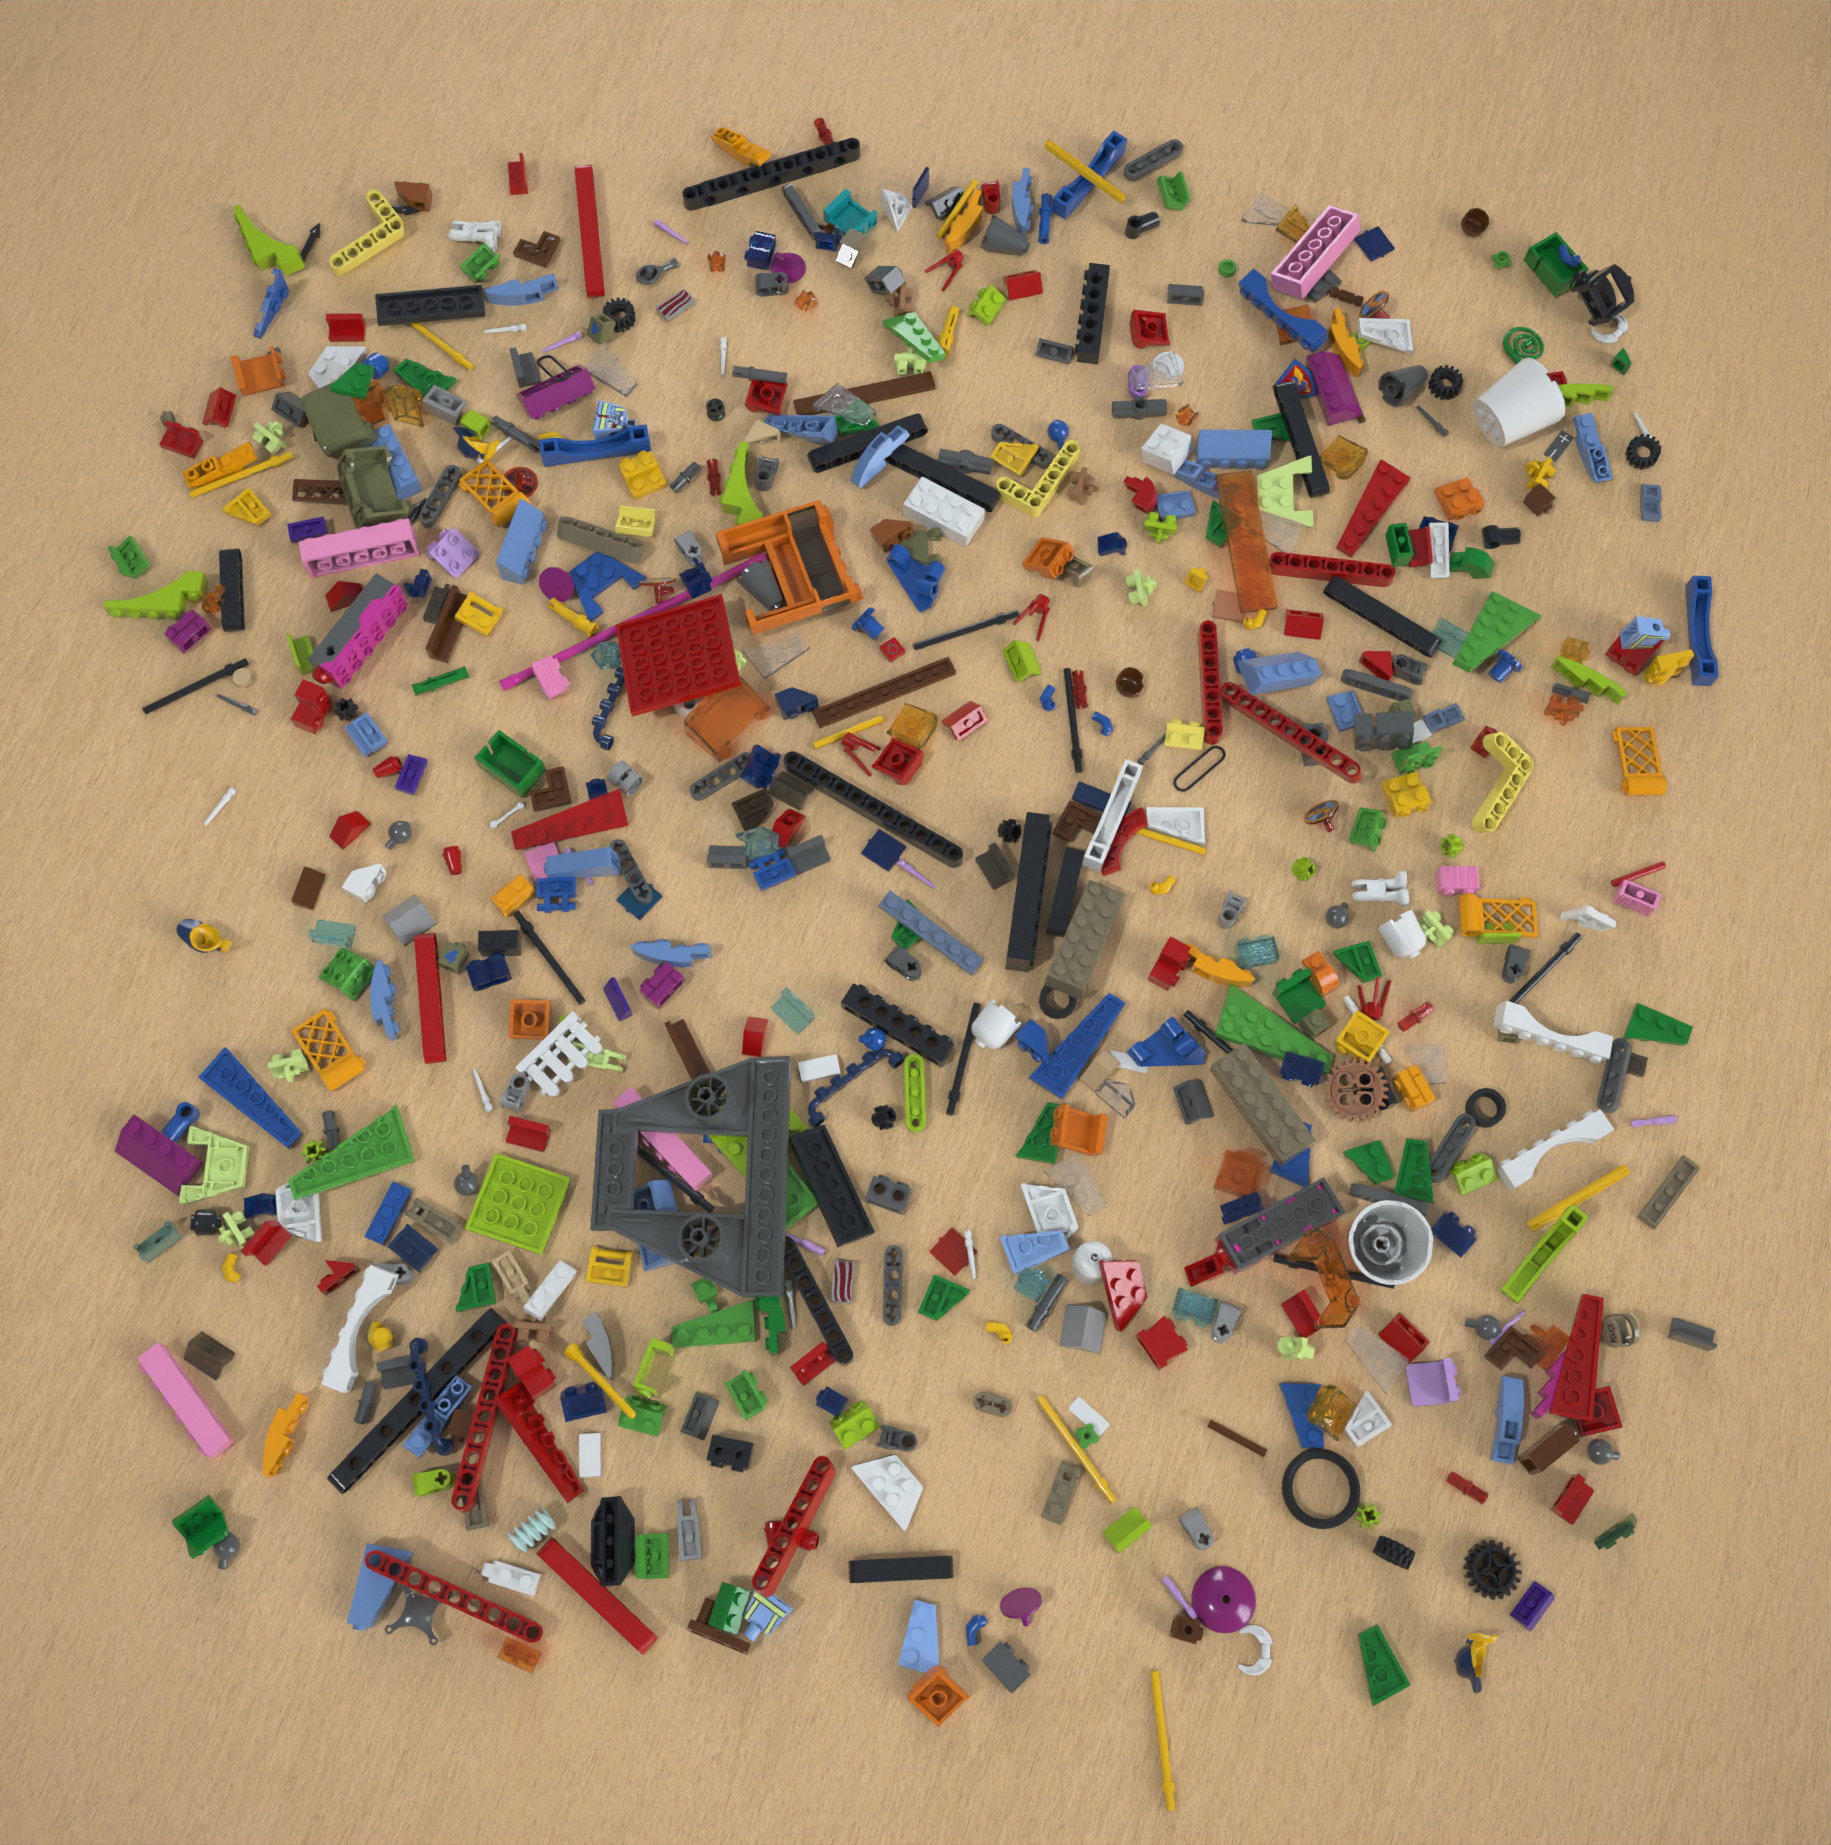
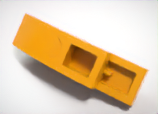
(740, 149)
(965, 224)
(1343, 345)
(217, 468)
(1223, 972)
(277, 1441)

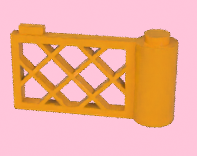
(506, 507)
(1643, 782)
(1472, 915)
(337, 1071)

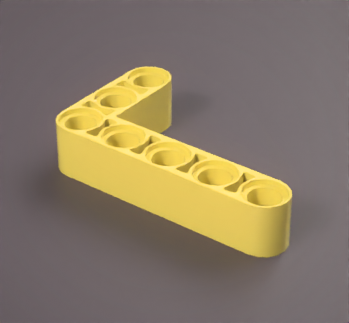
(370, 238)
(1045, 483)
(1516, 771)

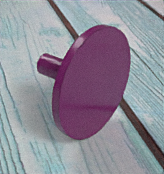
(790, 264)
(556, 583)
(1021, 1604)

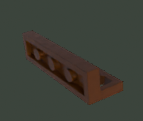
(317, 486)
(446, 628)
(687, 1049)

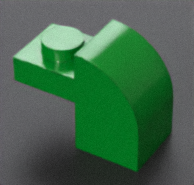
(1473, 560)

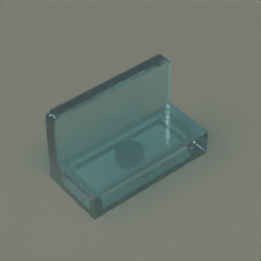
(1451, 637)
(759, 842)
(333, 933)
(793, 1011)

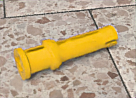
(946, 337)
(579, 622)

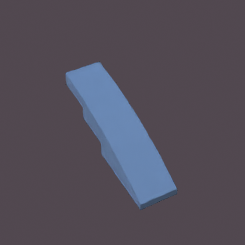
(1197, 477)

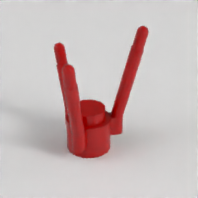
(953, 260)
(1038, 605)
(853, 742)
(1373, 1009)

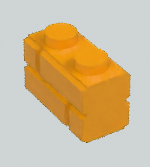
(513, 895)
(1413, 1088)

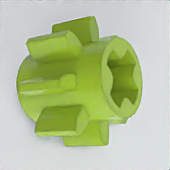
(1451, 845)
(1303, 869)
(313, 1146)
(1373, 1514)

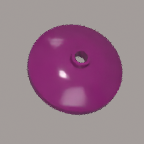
(1208, 1602)

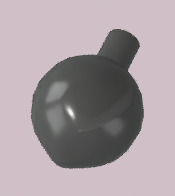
(399, 833)
(1337, 916)
(466, 1182)
(1485, 1326)
(1601, 1452)
(226, 1549)

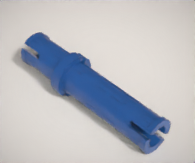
(1045, 213)

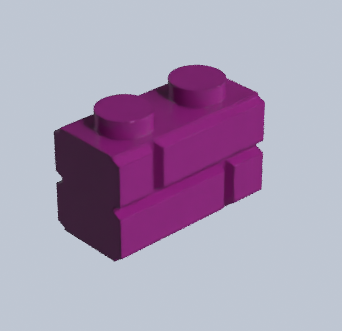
(187, 631)
(661, 985)

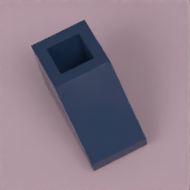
(795, 702)

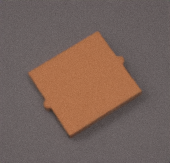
(1227, 607)

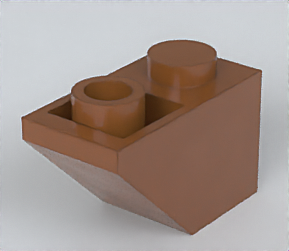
(415, 194)
(891, 532)

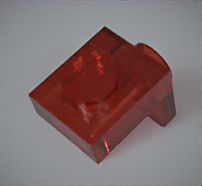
(1478, 746)

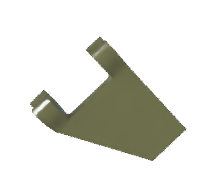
(918, 545)

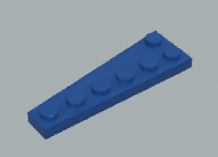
(1077, 1048)
(238, 1087)

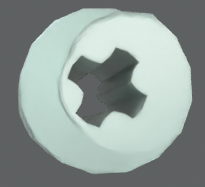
(532, 1530)

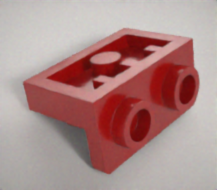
(181, 439)
(812, 1363)

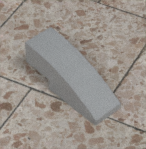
(600, 1343)

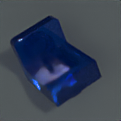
(1111, 543)

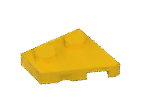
(1014, 455)
(247, 508)

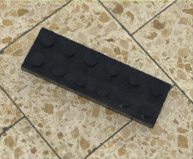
(429, 305)
(831, 1185)

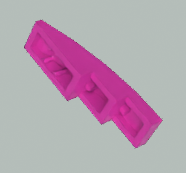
(1548, 1389)

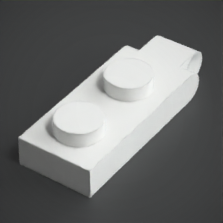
(511, 1577)

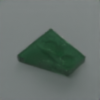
(1622, 1529)

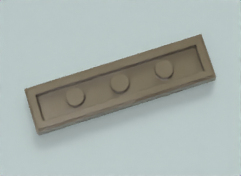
(1668, 1192)

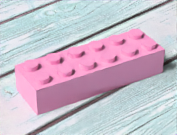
(1315, 252)
(359, 548)

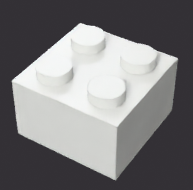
(1167, 449)

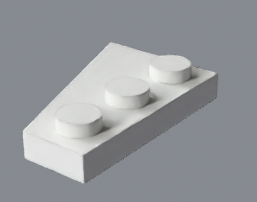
(1387, 332)
(1178, 822)

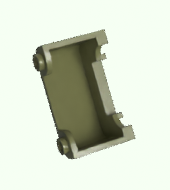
(336, 422)
(369, 486)

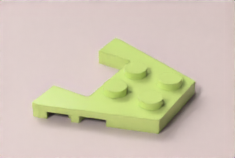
(1276, 491)
(224, 1166)

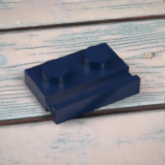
(413, 1248)

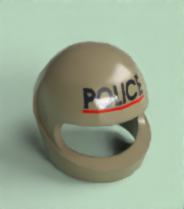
(1615, 1331)

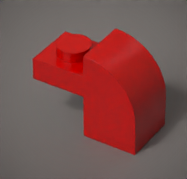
(1146, 494)

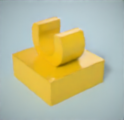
(1196, 579)

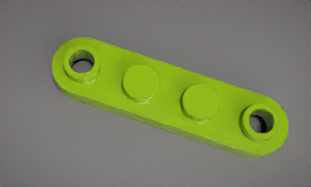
(915, 1093)

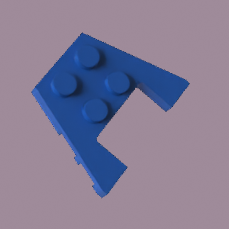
(598, 574)

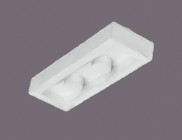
(1440, 550)
(549, 1290)

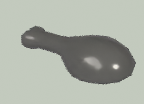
(651, 273)

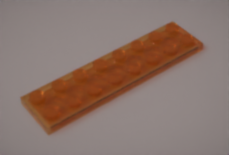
(1246, 541)

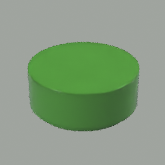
(1227, 268)

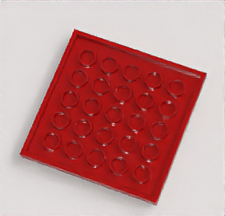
(677, 655)

